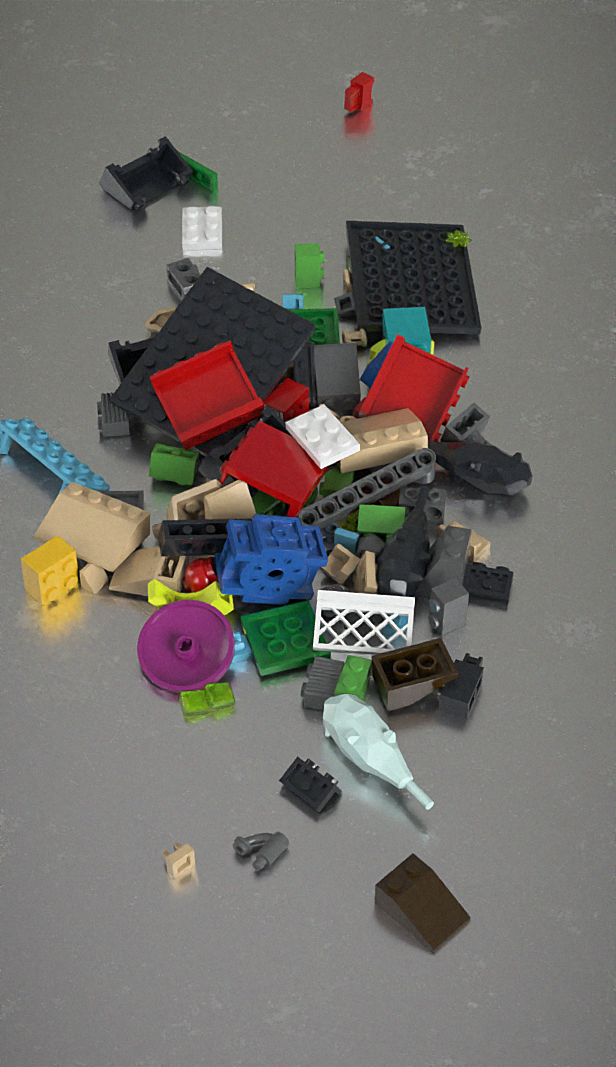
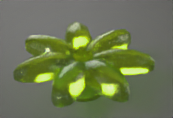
(458, 238)
(350, 524)

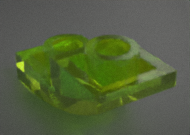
(211, 699)

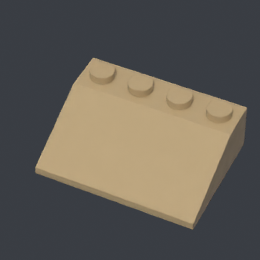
(383, 439)
(95, 525)

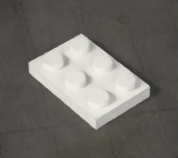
(202, 228)
(322, 436)

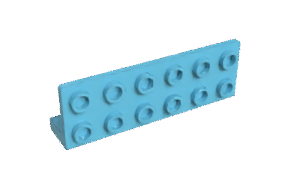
(49, 453)

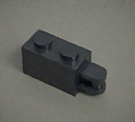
(460, 693)

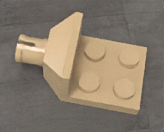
(189, 504)

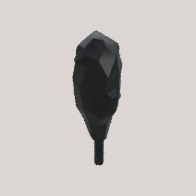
(483, 466)
(406, 554)

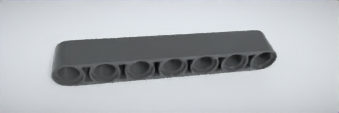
(374, 484)

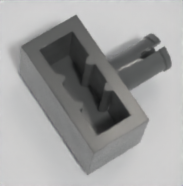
(467, 426)

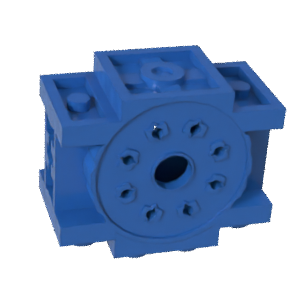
(270, 559)

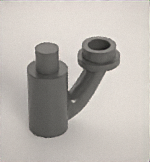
(273, 846)

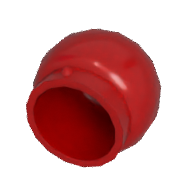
(199, 574)

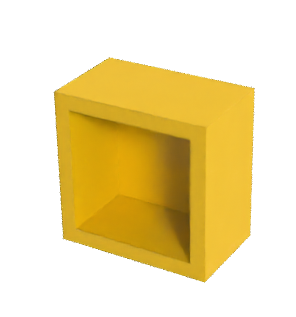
(50, 570)

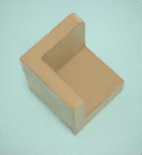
(340, 564)

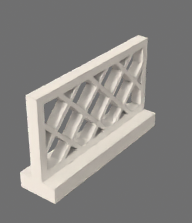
(361, 604)

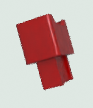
(359, 93)

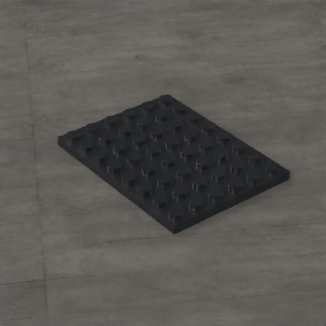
(413, 272)
(212, 313)

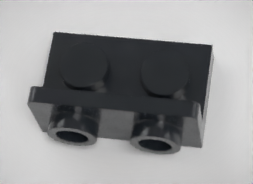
(488, 581)
(309, 784)

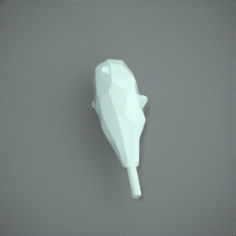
(369, 742)

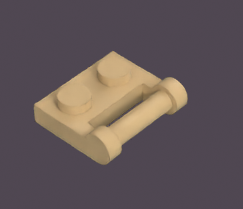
(364, 574)

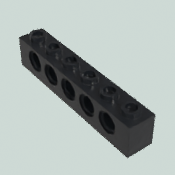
(193, 537)

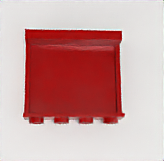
(415, 382)
(207, 395)
(275, 466)

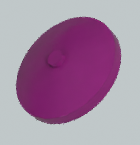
(186, 646)

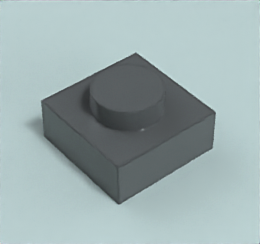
(363, 628)

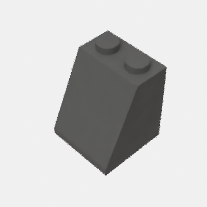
(337, 376)
(449, 559)

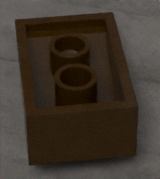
(412, 672)
(421, 903)

